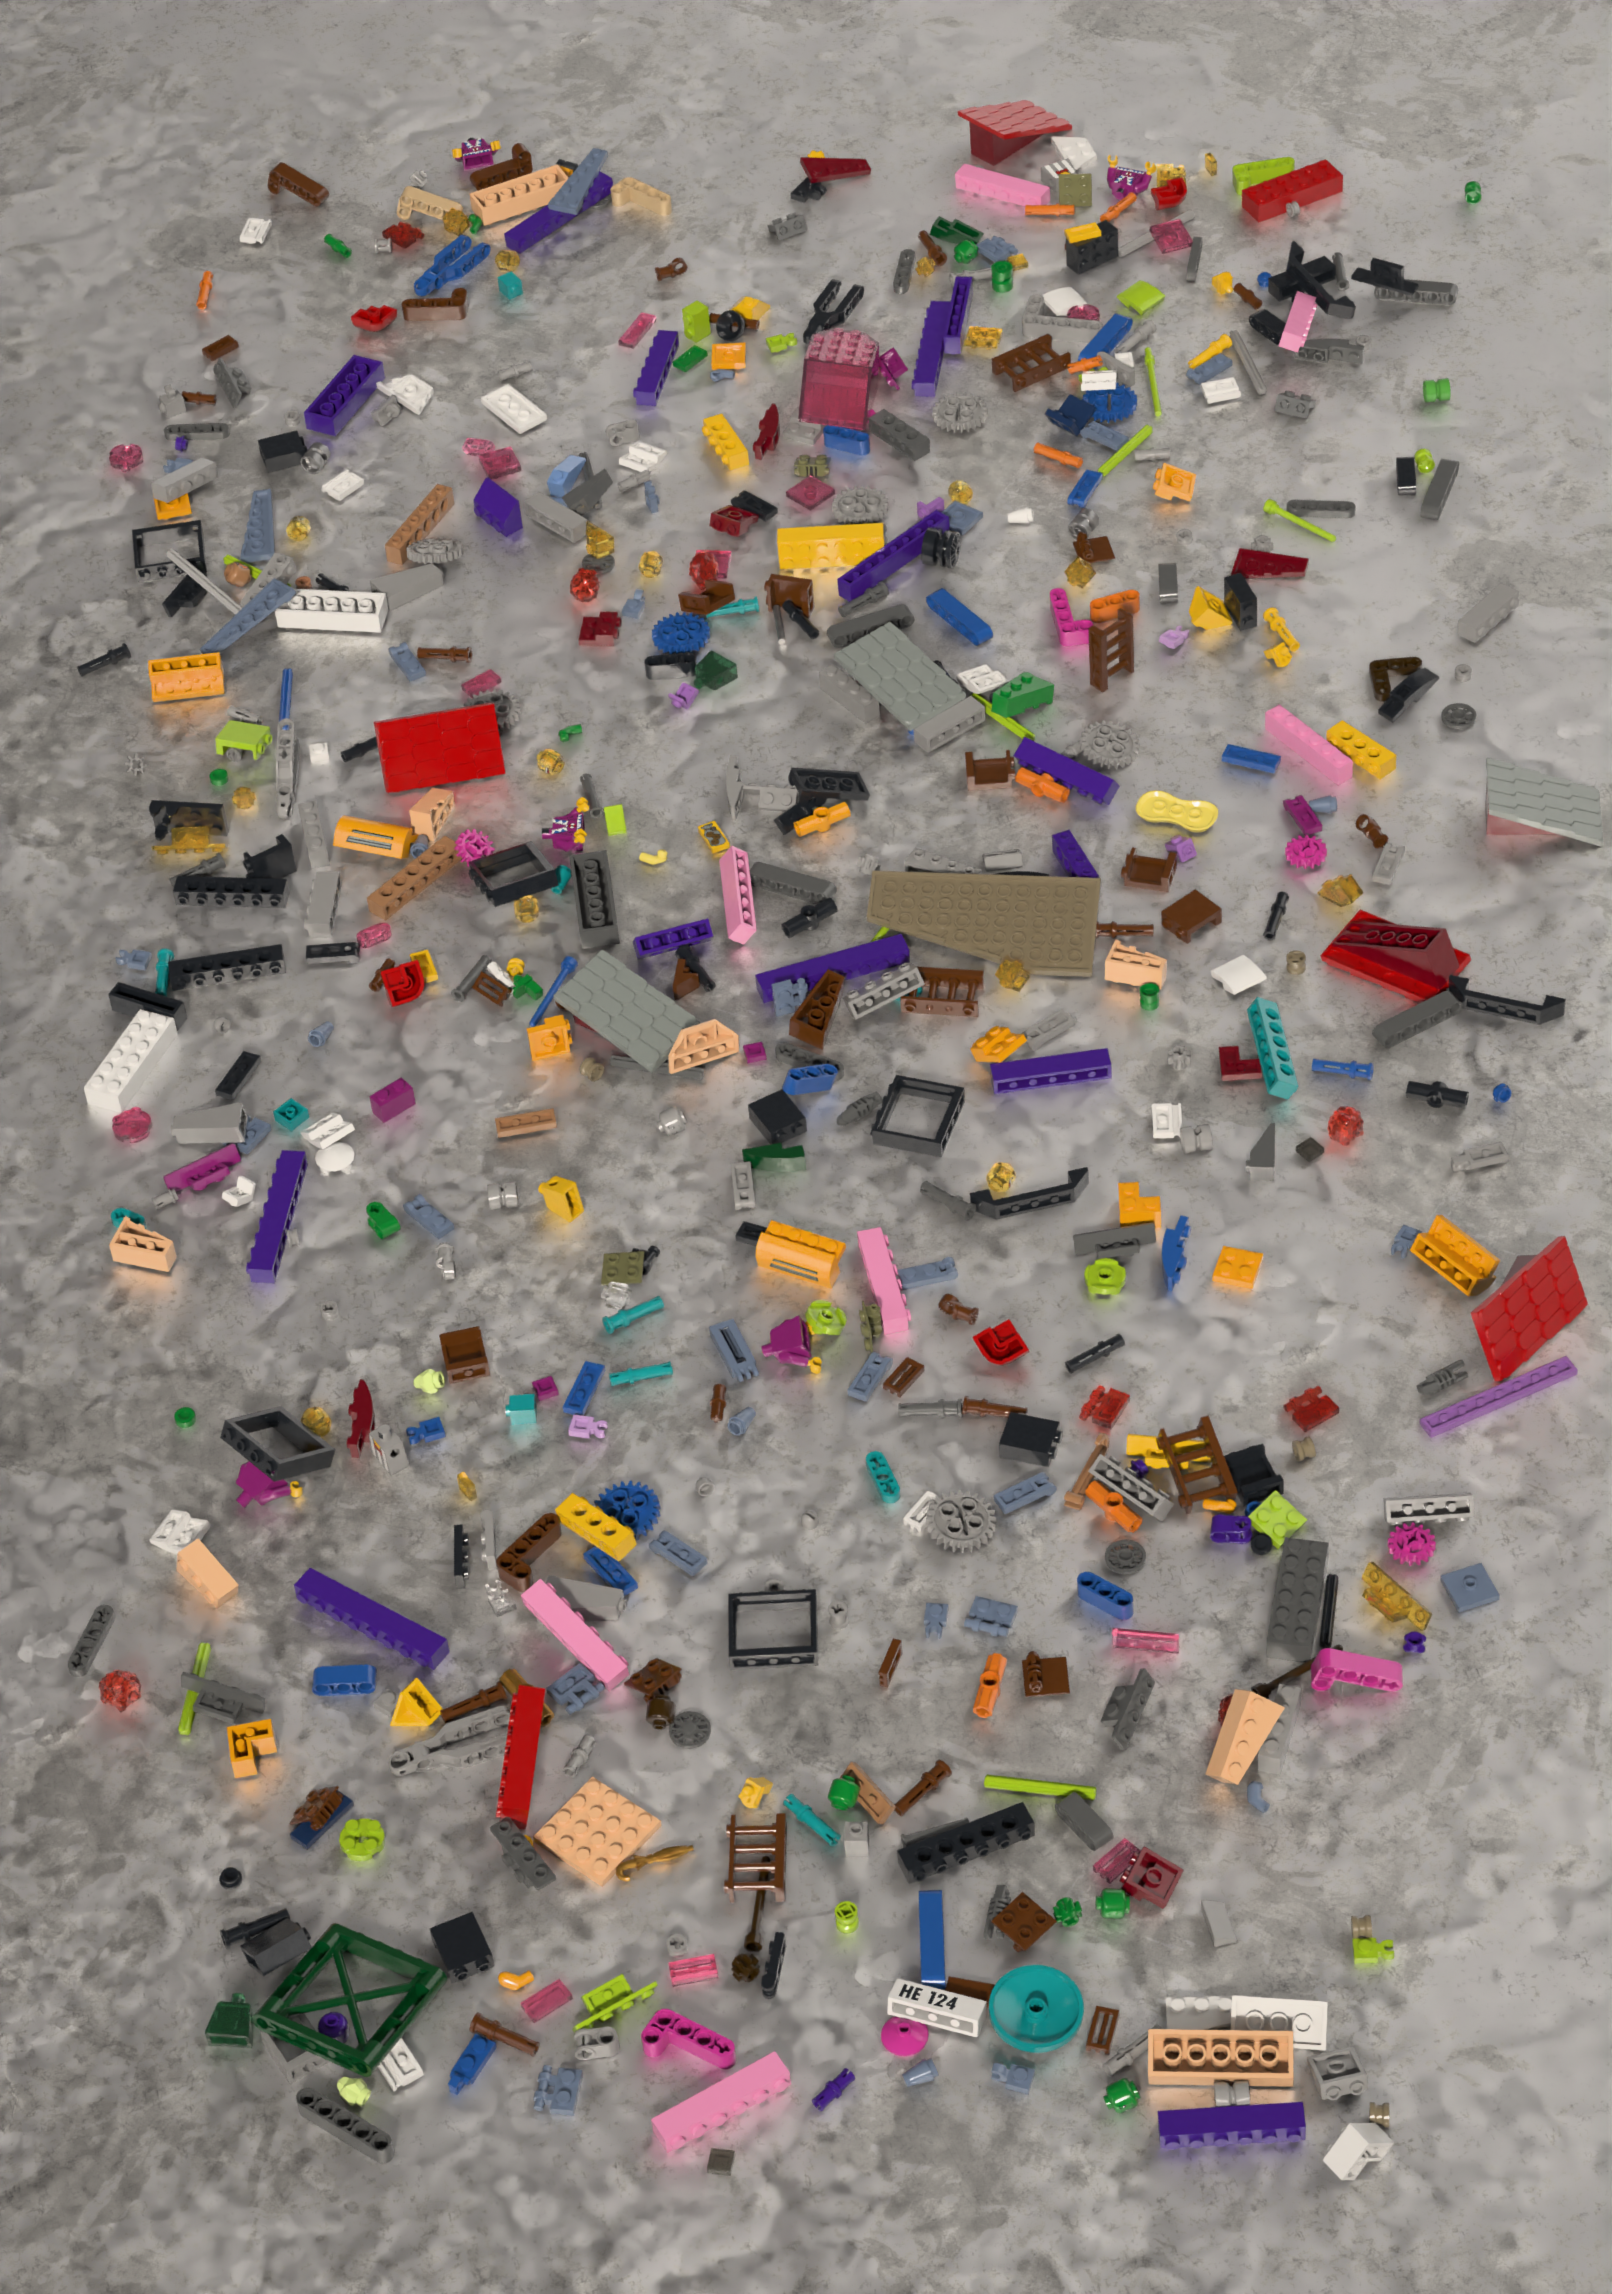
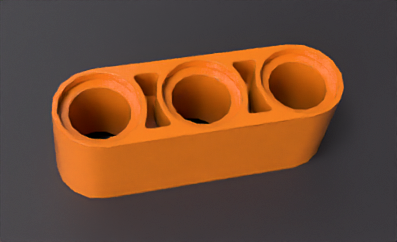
(1107, 607)

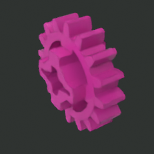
(474, 848)
(1306, 852)
(1411, 1544)

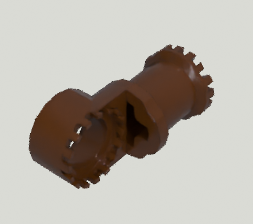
(670, 271)
(1372, 831)
(957, 1309)

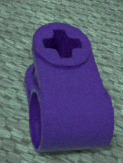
(1229, 1529)

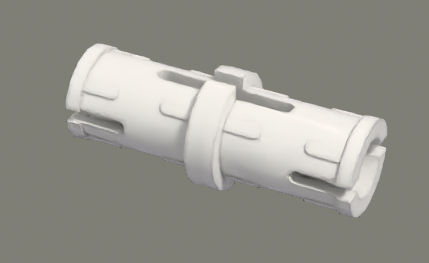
(500, 975)

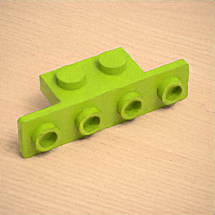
(609, 1998)

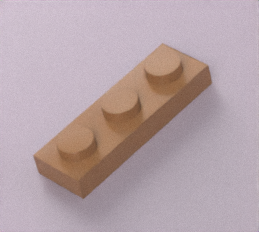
(525, 1123)
(870, 1795)

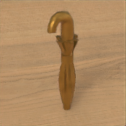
(663, 1855)

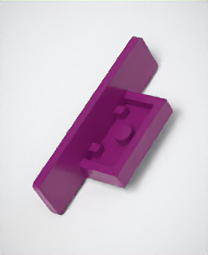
(892, 366)
(204, 1170)

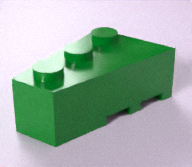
(1020, 694)

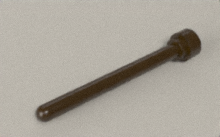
(1265, 1689)
(754, 1941)

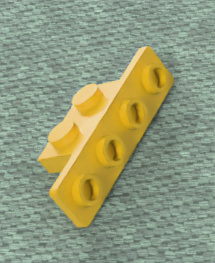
(1147, 1446)

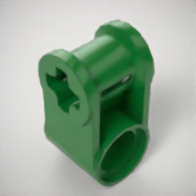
(381, 1220)

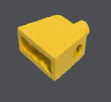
(562, 1197)

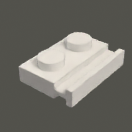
(255, 230)
(1220, 390)
(343, 485)
(1166, 1120)
(400, 2066)

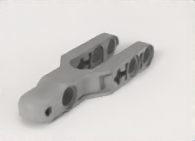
(286, 768)
(432, 1753)

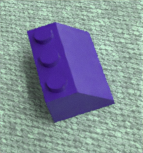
(498, 508)

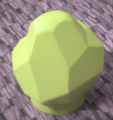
(429, 1381)
(353, 2091)

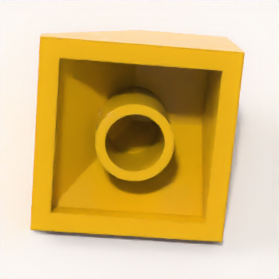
(750, 308)
(1208, 610)

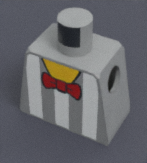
(1051, 172)
(385, 1442)

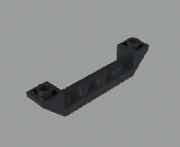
(1341, 307)
(1504, 1007)
(1032, 1201)

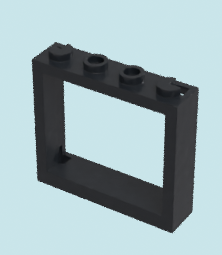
(162, 535)
(508, 859)
(925, 1089)
(316, 1454)
(778, 1656)

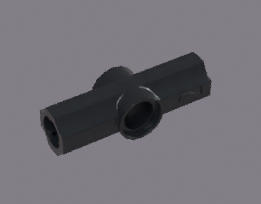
(809, 917)
(1437, 1094)

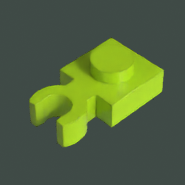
(779, 343)
(1368, 1950)

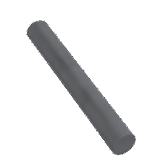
(779, 625)

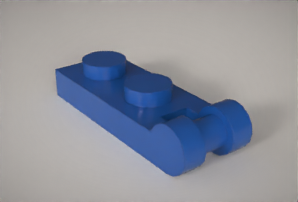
(1085, 488)

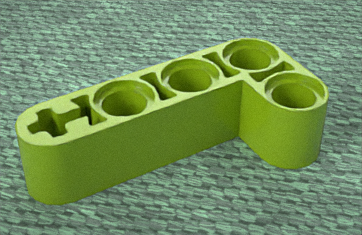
(1257, 172)

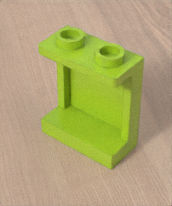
(244, 736)

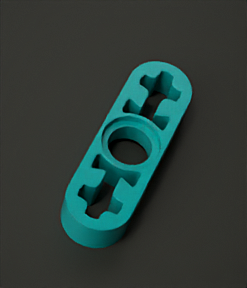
(882, 1485)

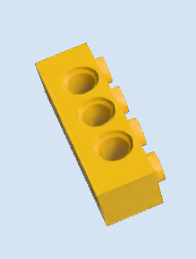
(725, 442)
(1362, 749)
(596, 1526)

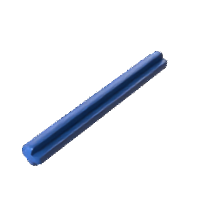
(286, 691)

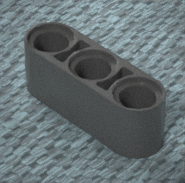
(1168, 582)
(1084, 1821)

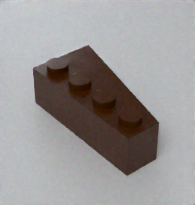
(817, 1012)

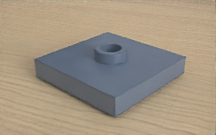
(962, 517)
(1469, 1587)

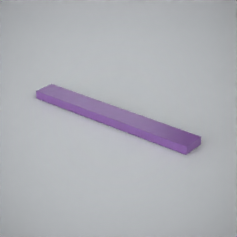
(1498, 1396)

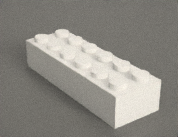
(334, 611)
(130, 1061)

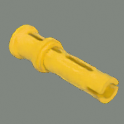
(1214, 349)
(1291, 642)

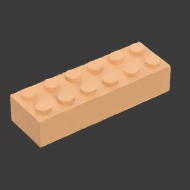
(517, 195)
(1220, 2056)

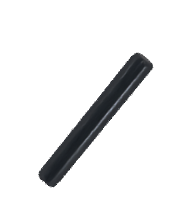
(1329, 1611)

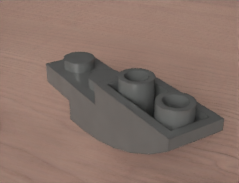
(1334, 349)

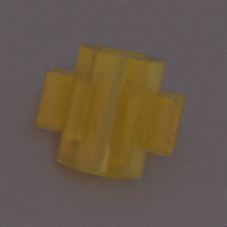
(925, 266)
(243, 798)

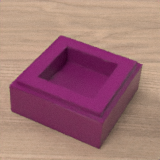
(754, 1052)
(545, 1388)

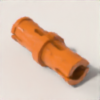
(1085, 364)

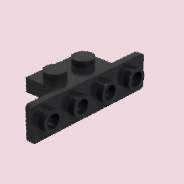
(1385, 275)
(186, 593)

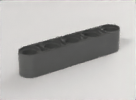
(1427, 292)
(1439, 489)
(854, 629)
(791, 883)
(1417, 1019)
(349, 2134)

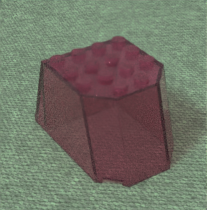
(839, 379)

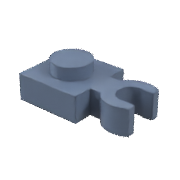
(651, 498)
(134, 960)
(1404, 1240)
(935, 1618)

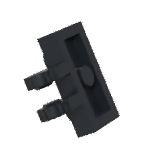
(808, 190)

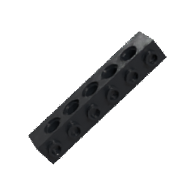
(231, 891)
(227, 967)
(973, 1833)

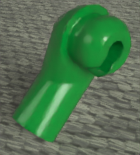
(476, 223)

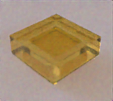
(1210, 164)
(1018, 262)
(466, 1486)

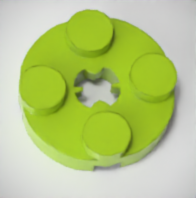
(1111, 1285)
(825, 1318)
(359, 1828)

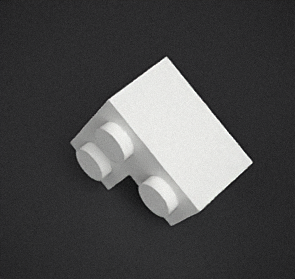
(1356, 2147)

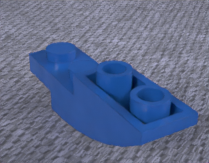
(1173, 1252)

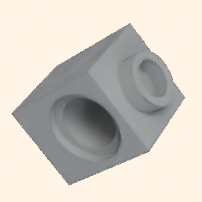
(856, 1839)

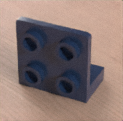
(1071, 415)

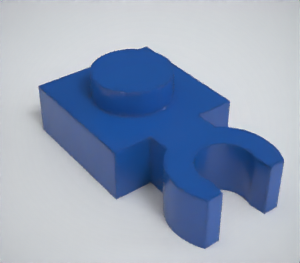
(428, 1430)

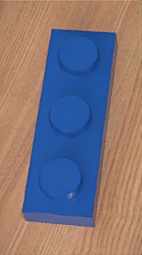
(1251, 758)
(584, 1388)
(610, 1570)

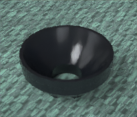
(725, 323)

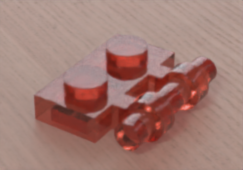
(403, 234)
(1109, 1410)
(1313, 1414)

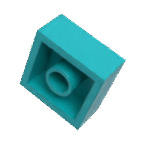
(291, 1114)

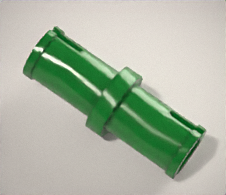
(337, 245)

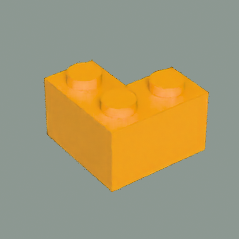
(1136, 1209)
(247, 1742)

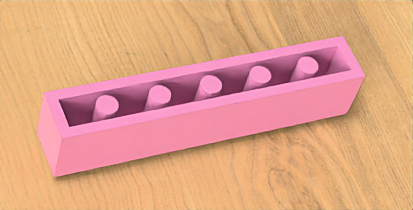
(1001, 186)
(1298, 322)
(1308, 744)
(737, 895)
(883, 1280)
(575, 1634)
(721, 2102)

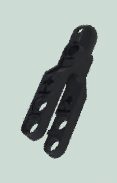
(826, 320)

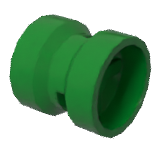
(1473, 192)
(1149, 996)

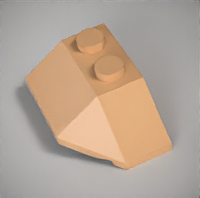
(701, 1045)

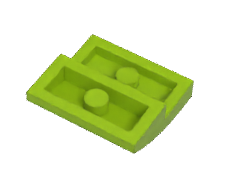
(1141, 297)

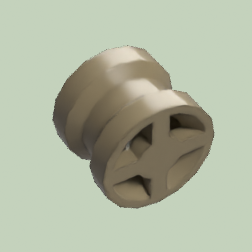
(1296, 962)
(591, 1069)
(1303, 1449)
(1361, 1926)
(1379, 2114)

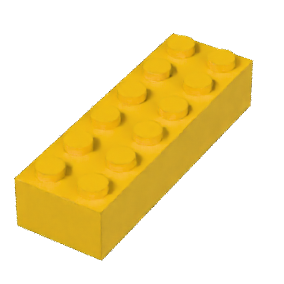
(828, 545)

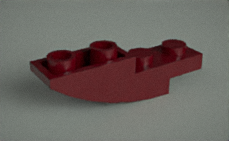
(769, 433)
(362, 1419)

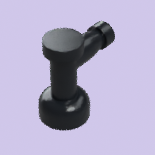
(649, 1255)

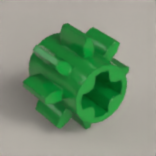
(1067, 1911)

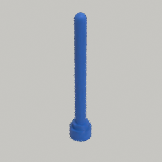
(568, 966)

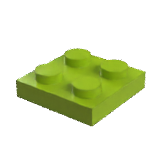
(1277, 1519)

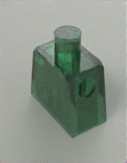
(714, 671)
(231, 2024)

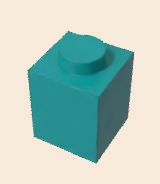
(510, 285)
(522, 1409)

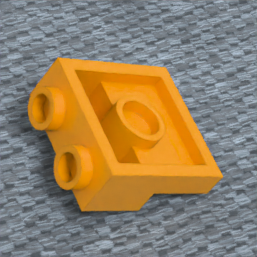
(1174, 482)
(550, 1038)
(996, 1045)

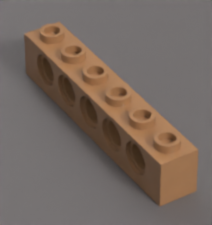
(420, 523)
(413, 878)

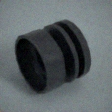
(940, 548)

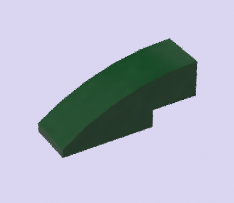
(954, 231)
(776, 1158)

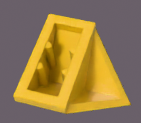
(415, 1706)

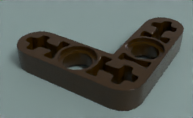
(1383, 670)

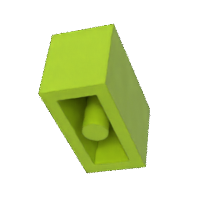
(696, 321)

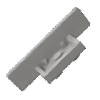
(773, 798)

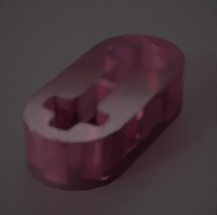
(477, 446)
(374, 935)

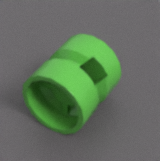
(1436, 390)

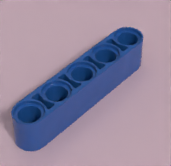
(1107, 337)
(959, 617)
(932, 1939)

